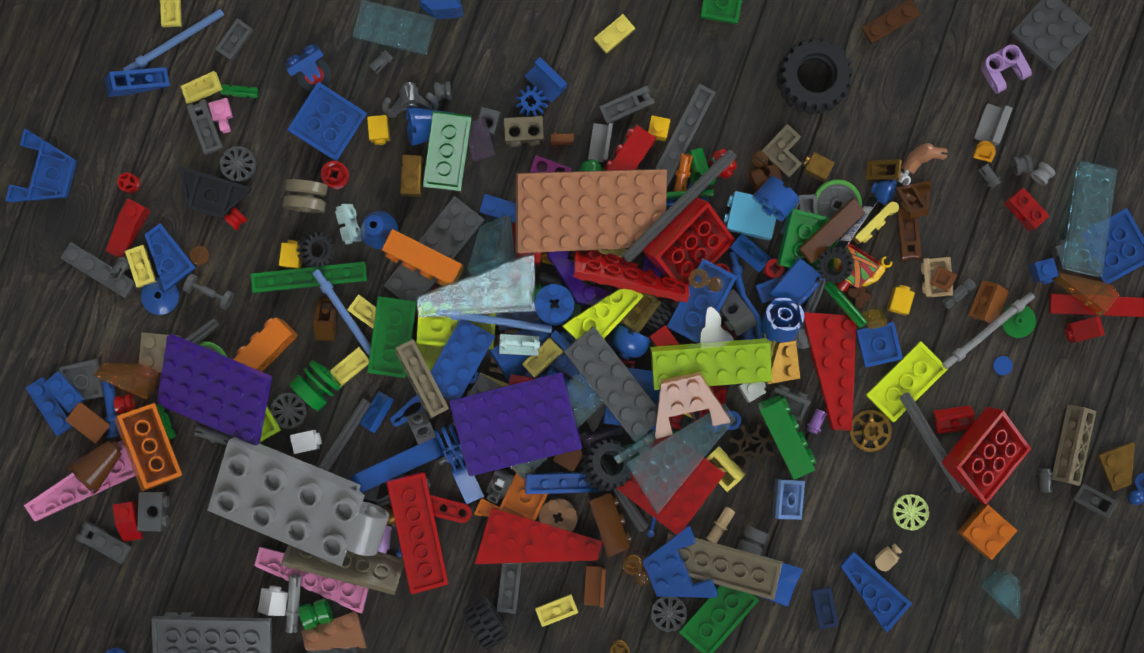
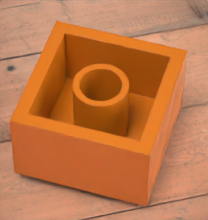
(987, 531)

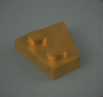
(784, 362)
(1118, 466)

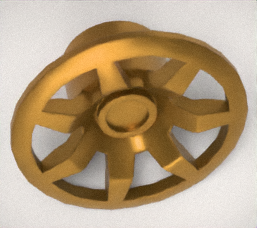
(871, 430)

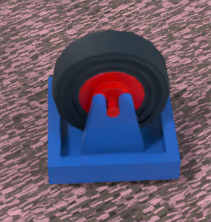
(309, 67)

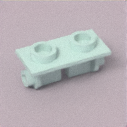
(347, 215)
(519, 345)

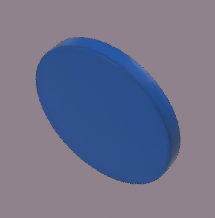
(1002, 365)

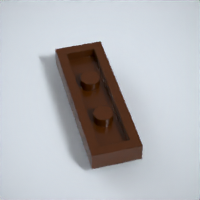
(890, 21)

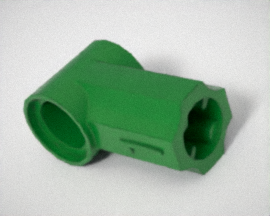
(698, 165)

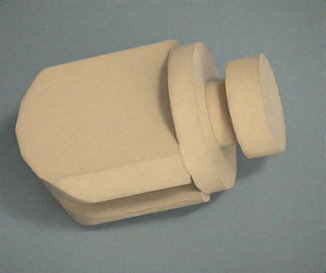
(887, 557)

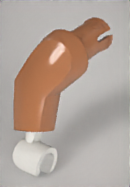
(918, 156)

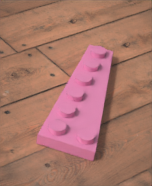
(72, 491)
(344, 593)

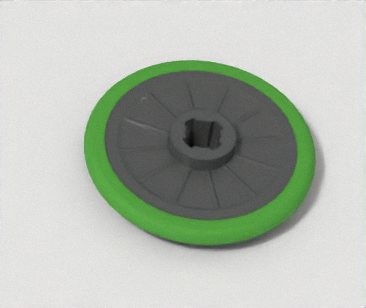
(835, 191)

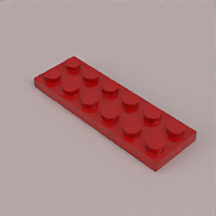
(417, 532)

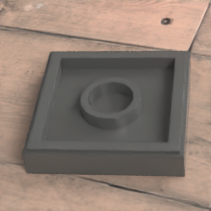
(83, 379)

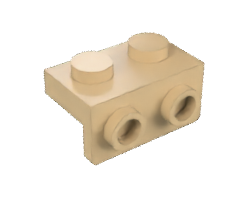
(929, 269)

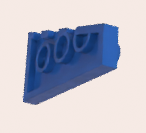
(879, 595)

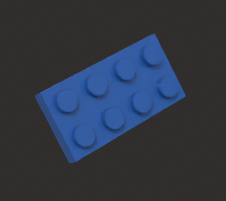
(691, 315)
(460, 358)

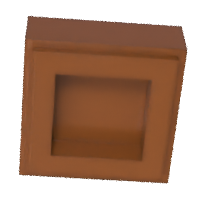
(943, 279)

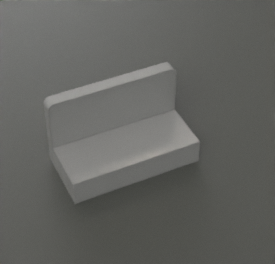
(992, 123)
(600, 142)

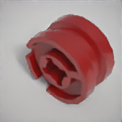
(343, 174)

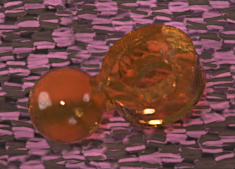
(715, 283)
(642, 577)

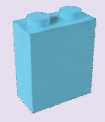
(748, 217)

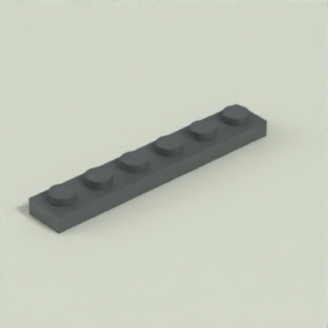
(685, 130)

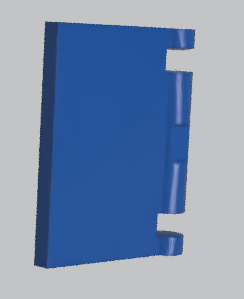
(797, 282)

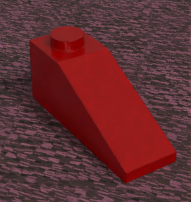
(127, 227)

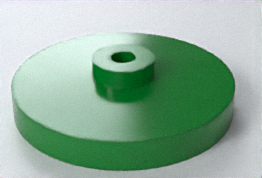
(1020, 323)

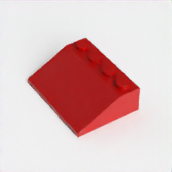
(688, 239)
(987, 454)

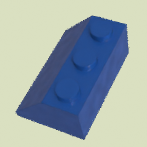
(511, 363)

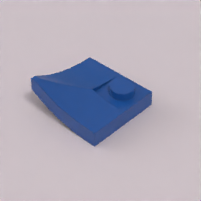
(787, 582)

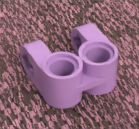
(1018, 64)

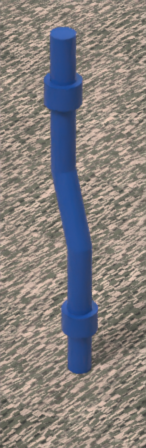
(736, 270)

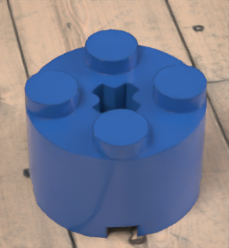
(776, 198)
(550, 294)
(782, 320)

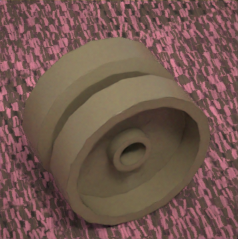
(304, 194)

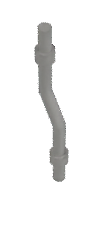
(1016, 307)

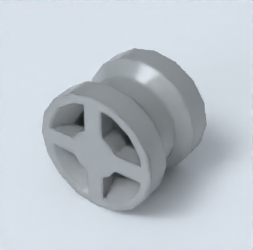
(1042, 173)

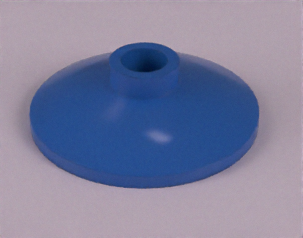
(165, 303)

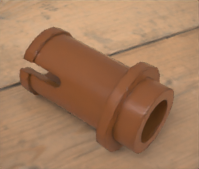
(561, 139)

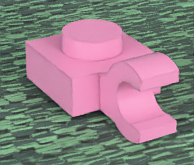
(221, 113)

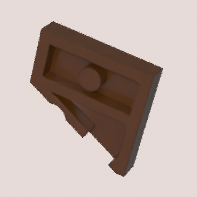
(915, 198)

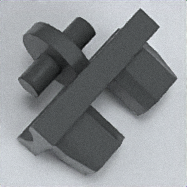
(499, 485)

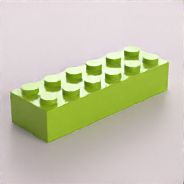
(716, 361)

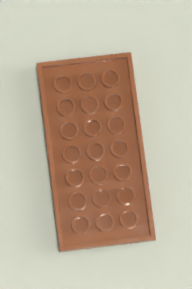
(587, 208)

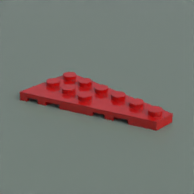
(617, 272)
(833, 356)
(524, 540)

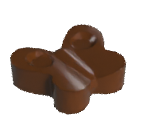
(859, 295)

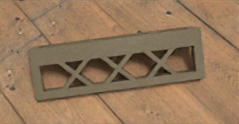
(421, 379)
(1072, 444)

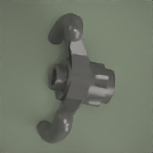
(409, 98)

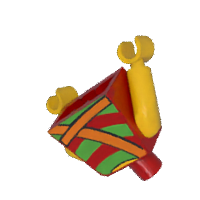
(866, 269)

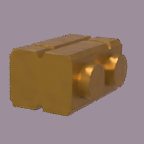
(412, 175)

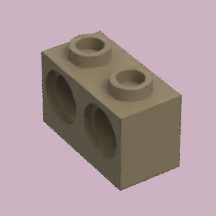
(523, 124)

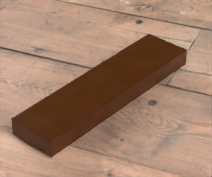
(831, 230)

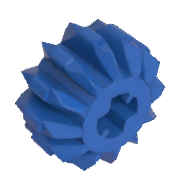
(528, 95)

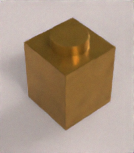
(817, 166)

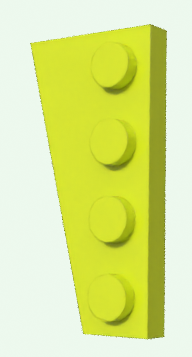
(604, 314)

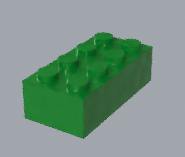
(789, 441)

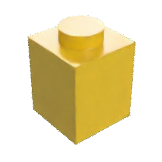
(659, 127)
(378, 129)
(289, 256)
(900, 300)

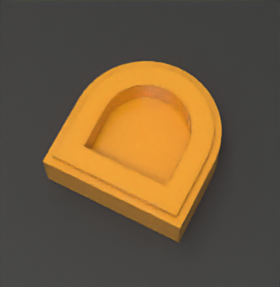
(985, 151)

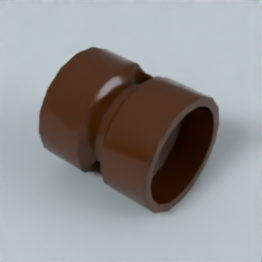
(759, 177)

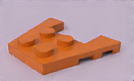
(515, 501)

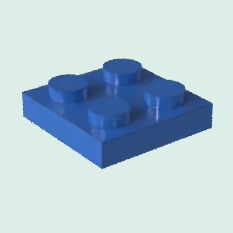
(879, 345)

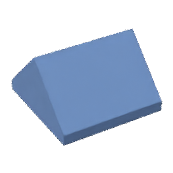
(788, 499)

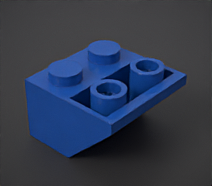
(442, 8)

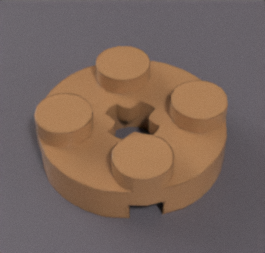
(562, 506)

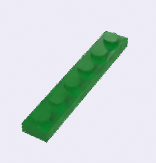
(304, 278)

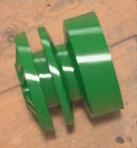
(315, 385)

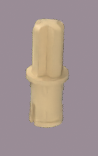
(720, 525)

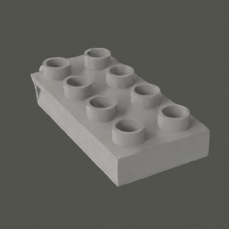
(296, 503)

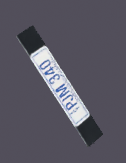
(853, 229)

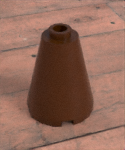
(96, 465)

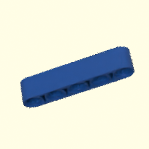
(398, 464)

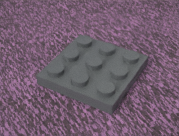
(1051, 32)

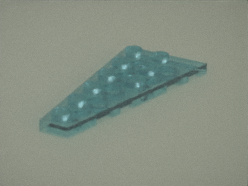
(495, 290)
(671, 462)

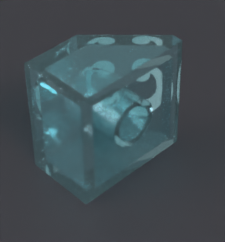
(1005, 592)

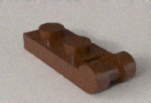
(908, 235)

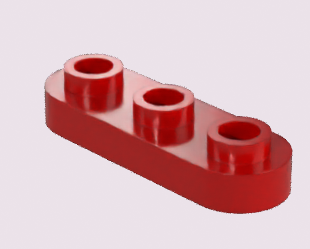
(452, 509)

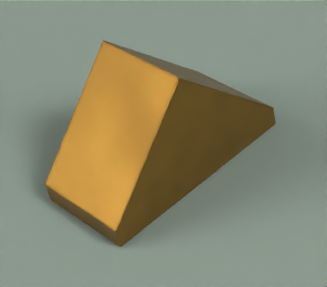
(883, 170)

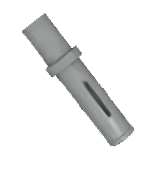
(293, 603)

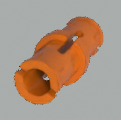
(683, 172)

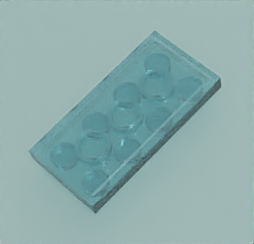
(394, 27)

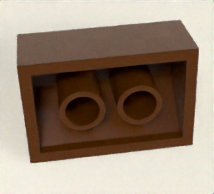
(610, 523)

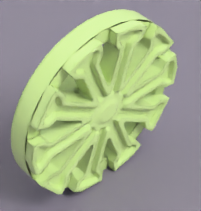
(910, 512)

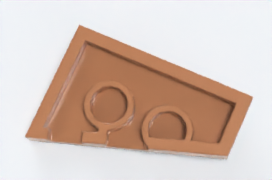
(341, 633)

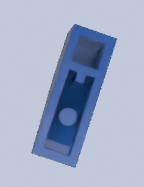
(136, 81)

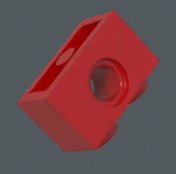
(1026, 209)

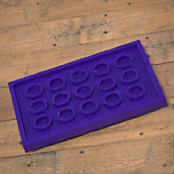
(214, 389)
(515, 424)

